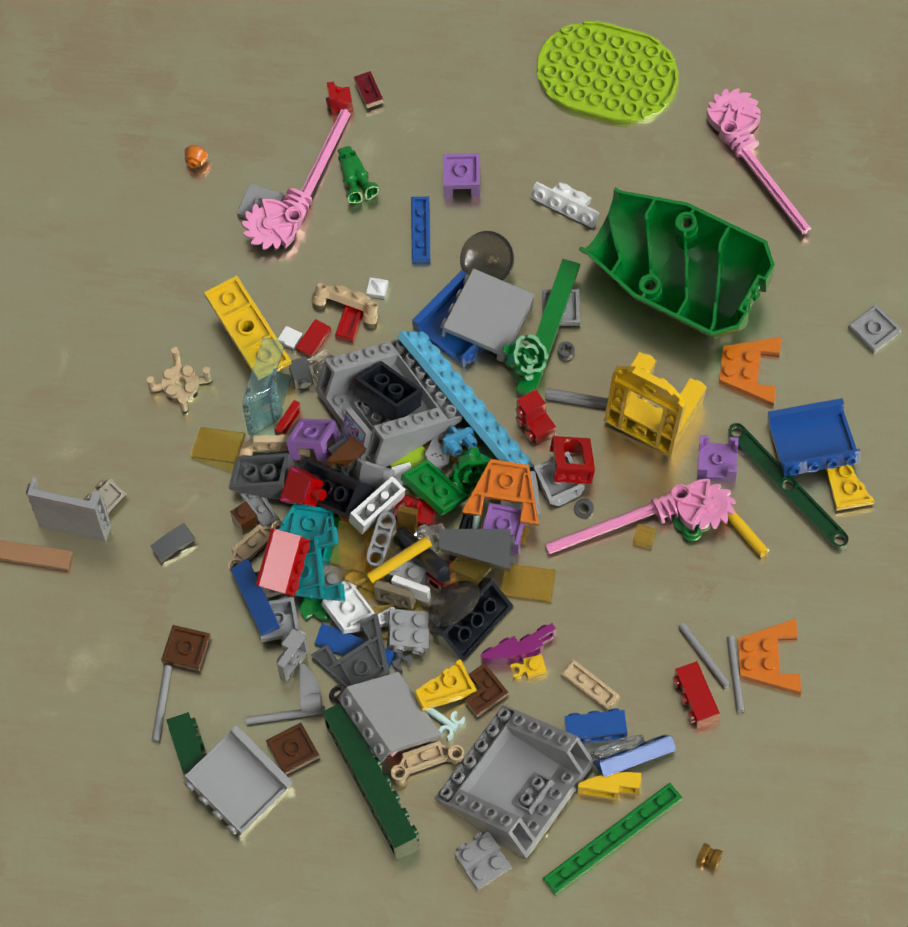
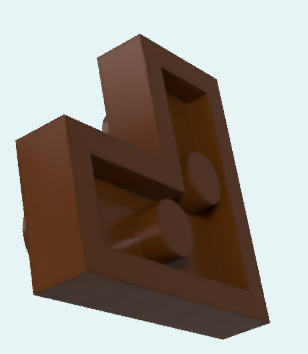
(489, 693)

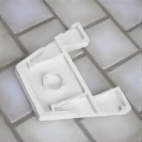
(353, 611)

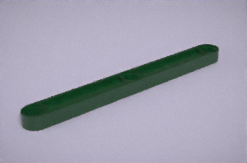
(797, 495)

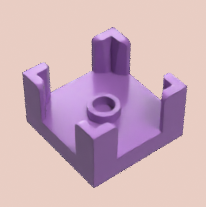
(461, 172)
(312, 435)
(717, 460)
(505, 518)

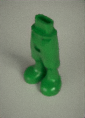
(354, 171)

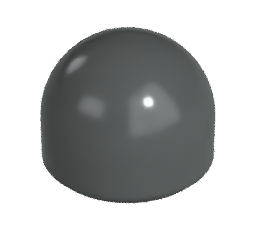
(589, 503)
(340, 687)

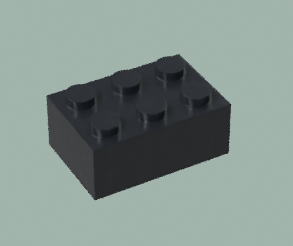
(387, 391)

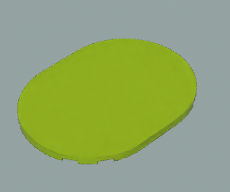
(607, 72)

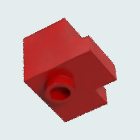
(338, 98)

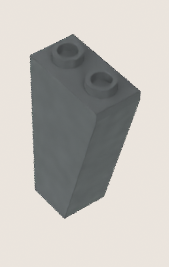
(482, 546)

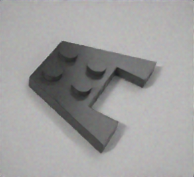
(363, 662)

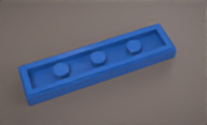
(420, 229)

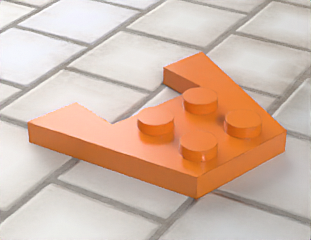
(741, 368)
(505, 483)
(760, 657)

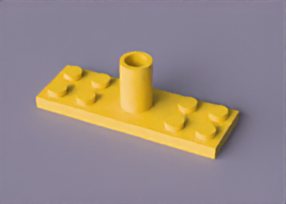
(242, 319)

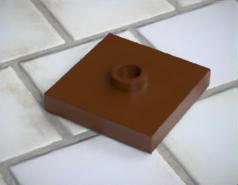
(185, 648)
(292, 748)

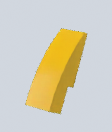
(611, 785)

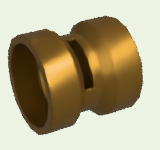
(714, 857)

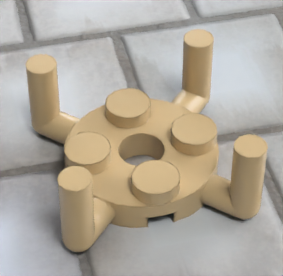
(175, 374)

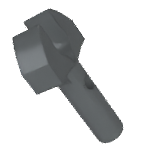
(400, 656)

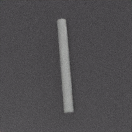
(704, 655)
(735, 674)
(161, 703)
(281, 716)

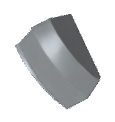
(372, 473)
(556, 492)

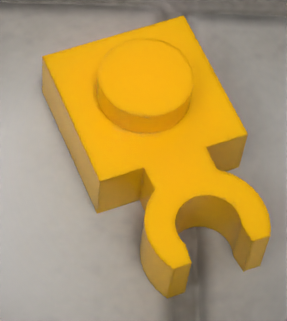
(531, 666)

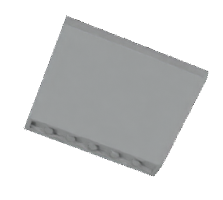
(397, 437)
(516, 779)

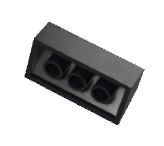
(342, 490)
(469, 632)

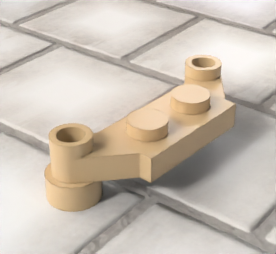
(348, 297)
(269, 443)
(252, 544)
(424, 758)

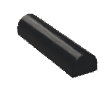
(427, 559)

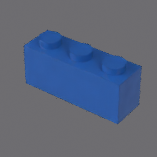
(597, 726)

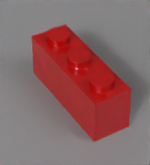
(696, 695)

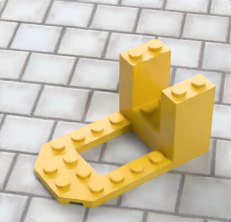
(643, 421)

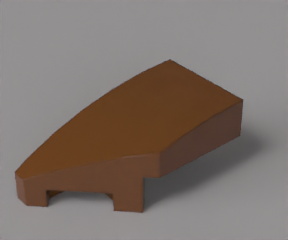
(347, 453)

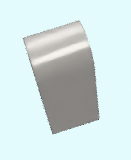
(381, 530)

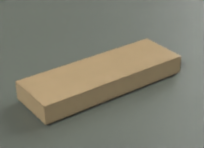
(590, 685)

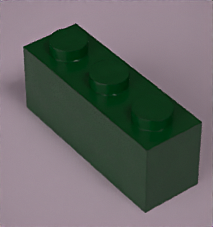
(186, 741)

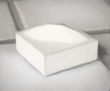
(377, 288)

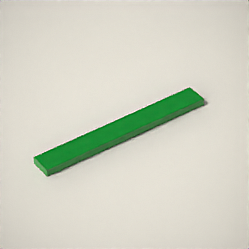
(552, 318)
(612, 838)

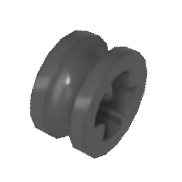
(562, 354)

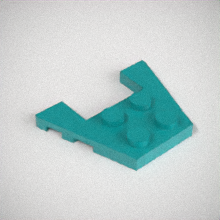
(308, 523)
(312, 577)

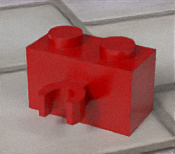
(426, 513)

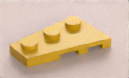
(847, 488)
(446, 688)

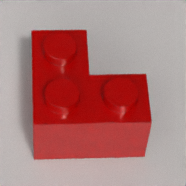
(533, 417)

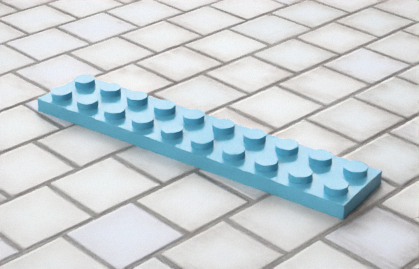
(463, 398)

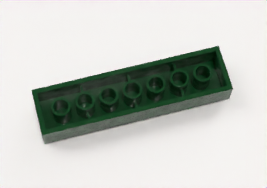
(372, 782)

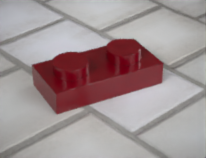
(368, 89)

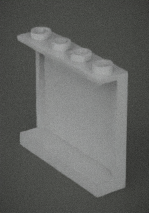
(488, 312)
(69, 513)
(388, 715)
(237, 781)

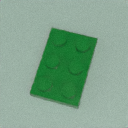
(434, 487)

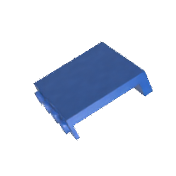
(432, 316)
(812, 437)

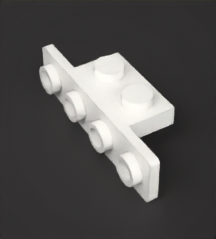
(566, 201)

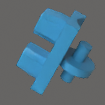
(457, 438)

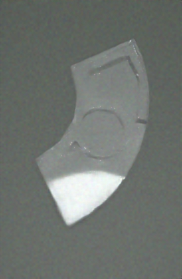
(618, 746)

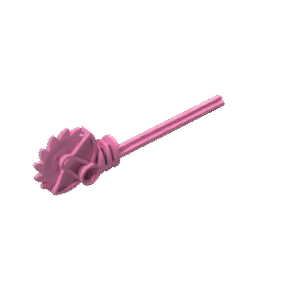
(740, 116)
(272, 221)
(699, 505)

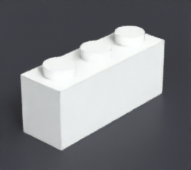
(378, 502)

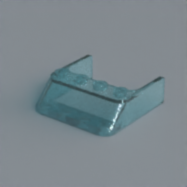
(265, 388)

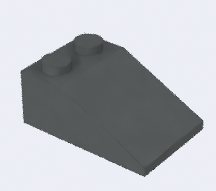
(261, 474)

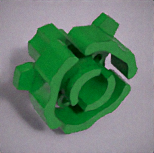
(523, 356)
(469, 469)

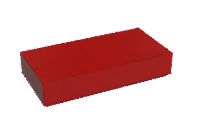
(348, 324)
(313, 338)
(288, 418)

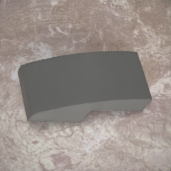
(172, 542)

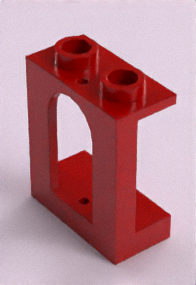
(572, 472)

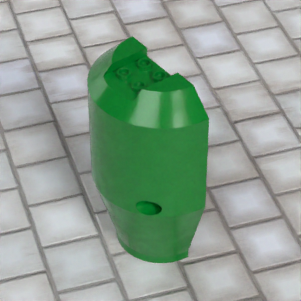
(682, 261)

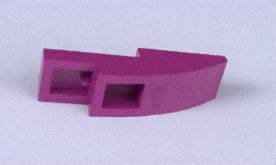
(512, 651)

